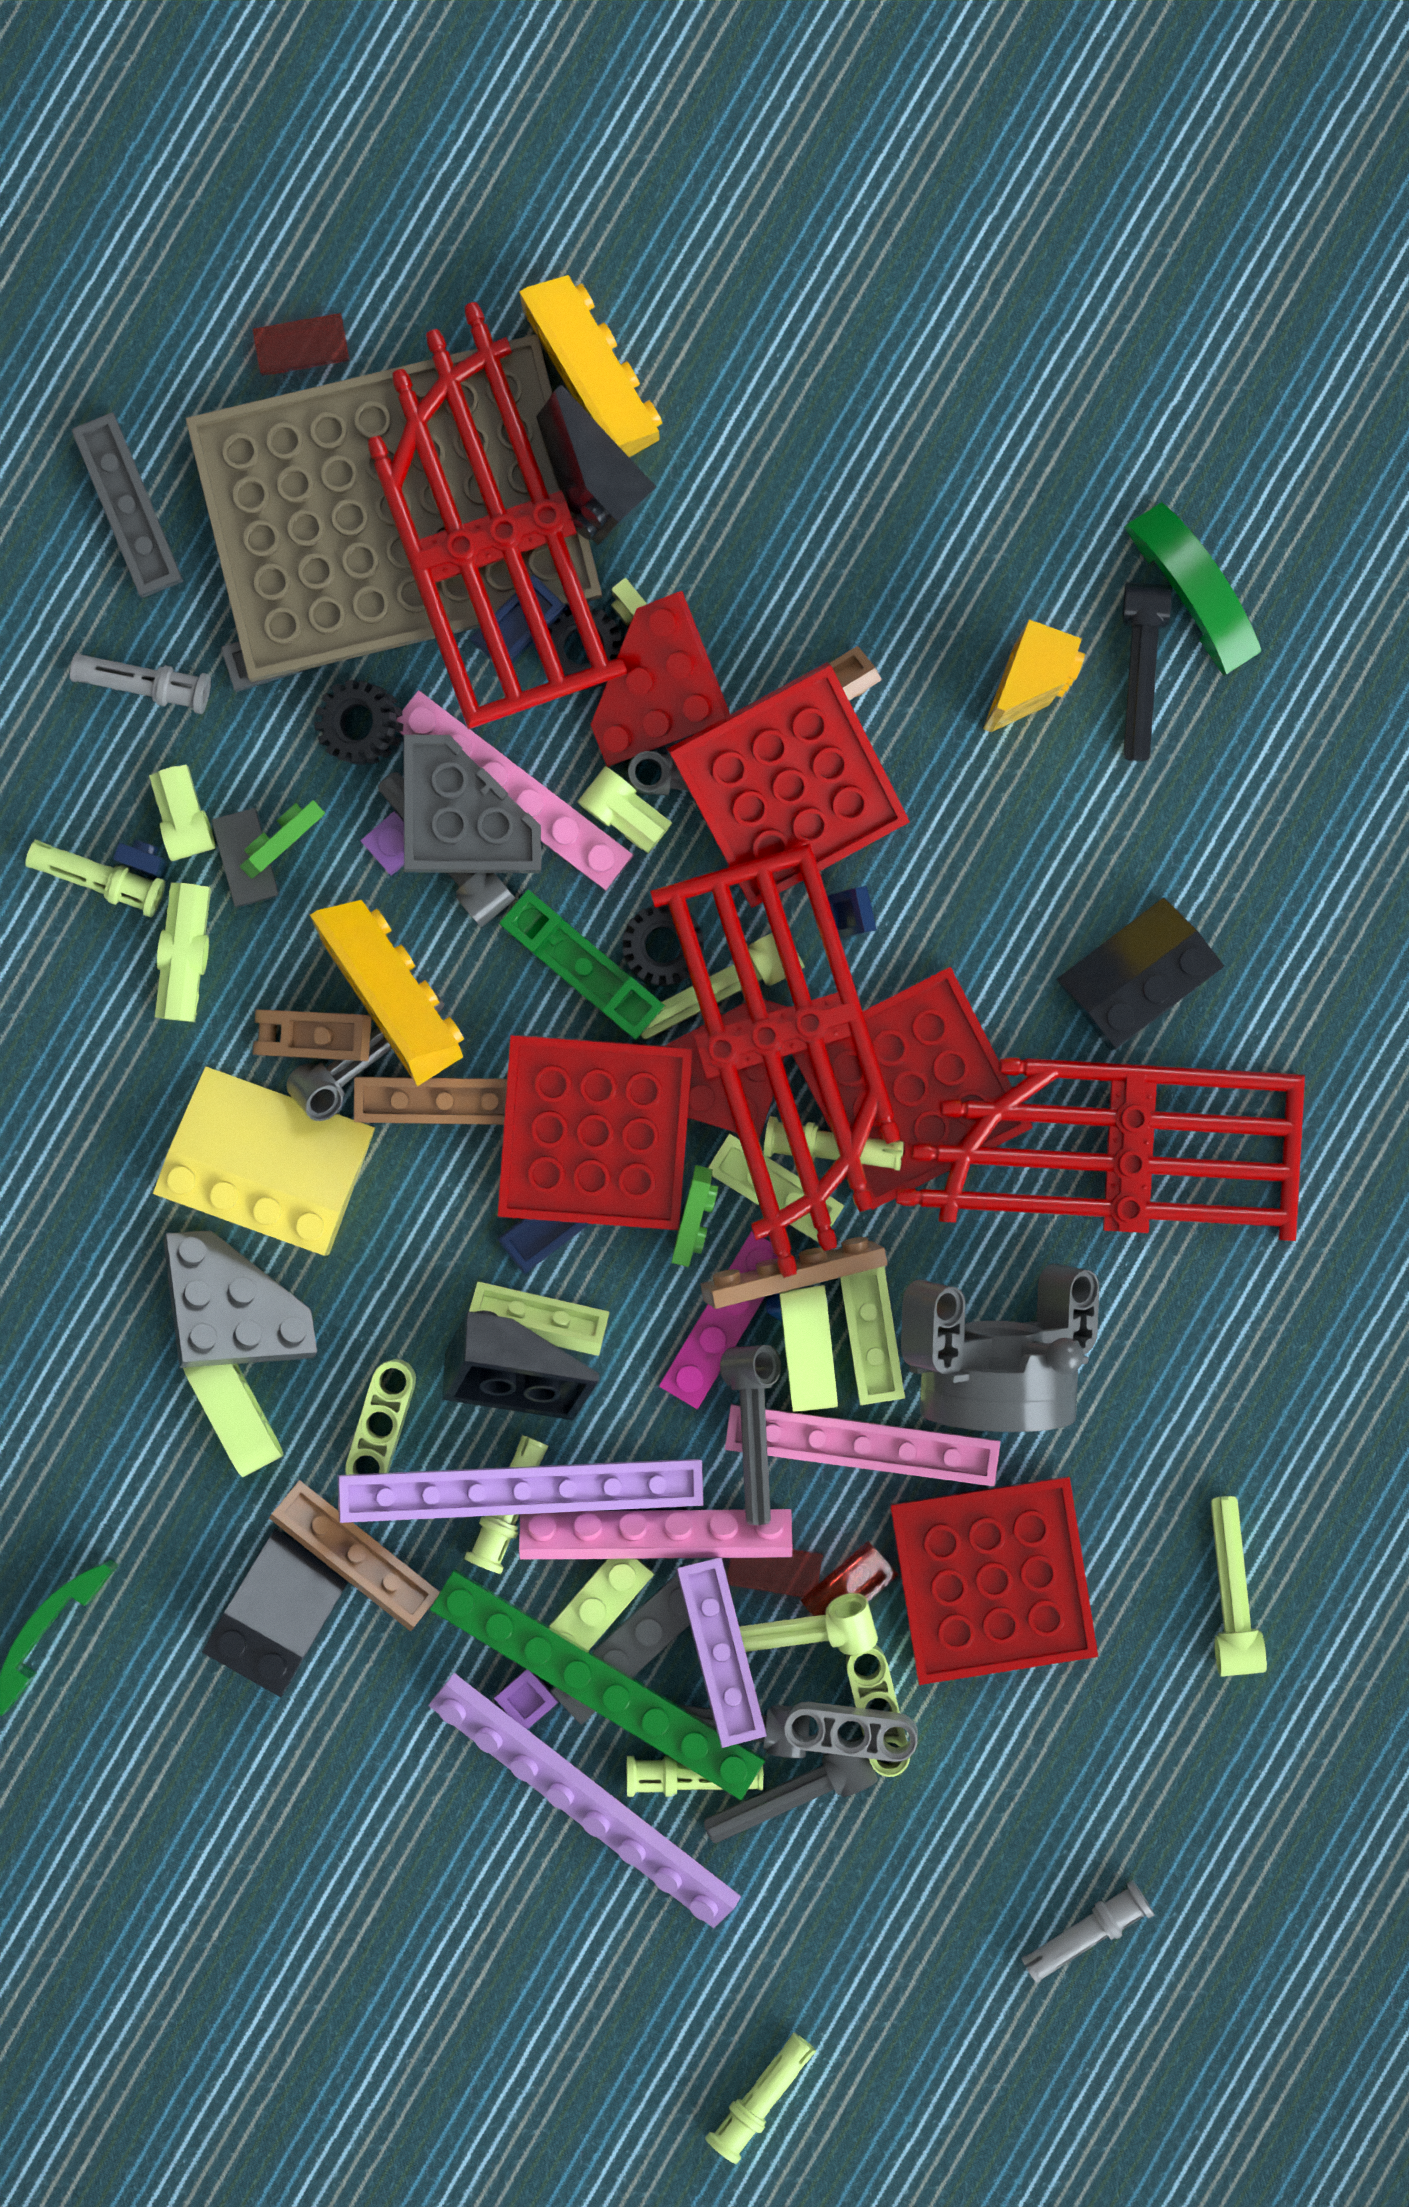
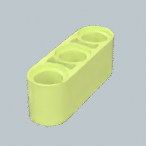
(808, 1348)
(382, 1400)
(235, 1416)
(878, 1686)

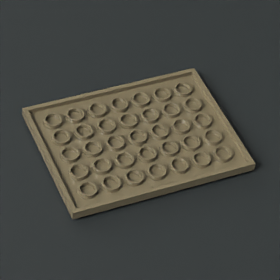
(309, 529)

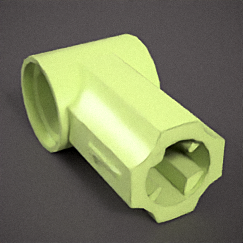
(616, 804)
(184, 824)

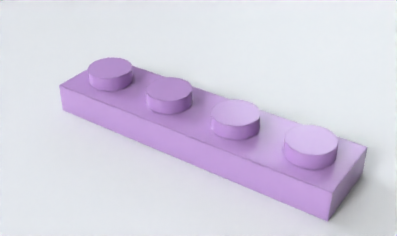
(721, 1652)

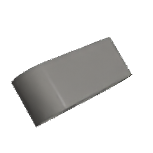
(829, 1740)

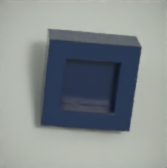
(141, 858)
(852, 912)

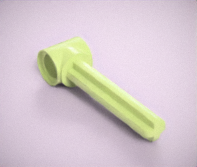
(724, 984)
(845, 1625)
(1238, 1647)

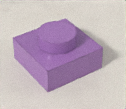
(387, 843)
(526, 1699)

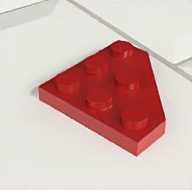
(666, 686)
(708, 1097)

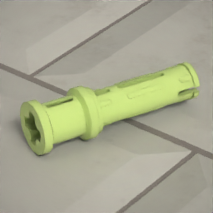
(115, 883)
(823, 1145)
(500, 1529)
(668, 1777)
(749, 2113)

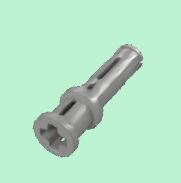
(161, 684)
(1106, 1921)

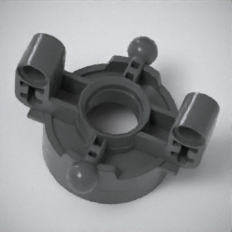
(1001, 1371)

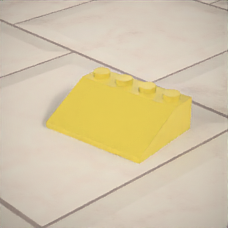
(264, 1162)

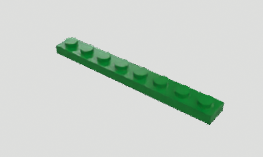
(596, 1684)

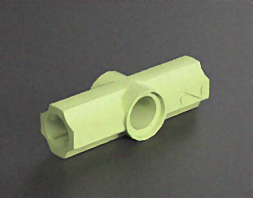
(182, 952)

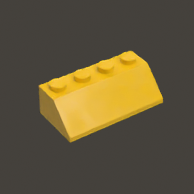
(587, 363)
(1037, 671)
(388, 989)

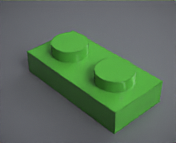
(266, 850)
(700, 1198)

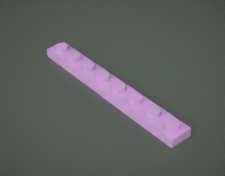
(519, 1490)
(584, 1801)

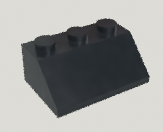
(1139, 973)

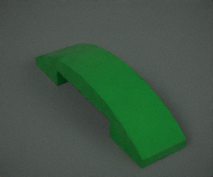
(1199, 585)
(582, 965)
(15, 1674)

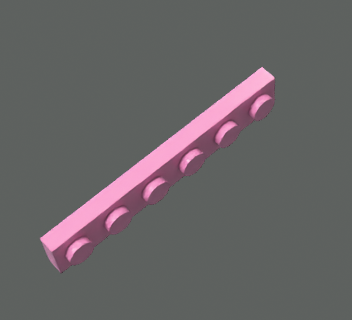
(561, 825)
(873, 1446)
(653, 1535)

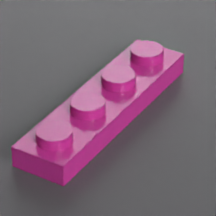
(714, 1333)

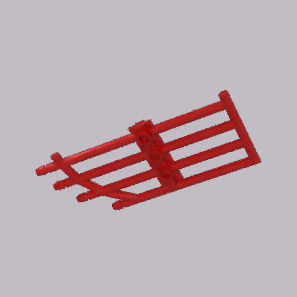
(490, 538)
(783, 1033)
(1129, 1146)

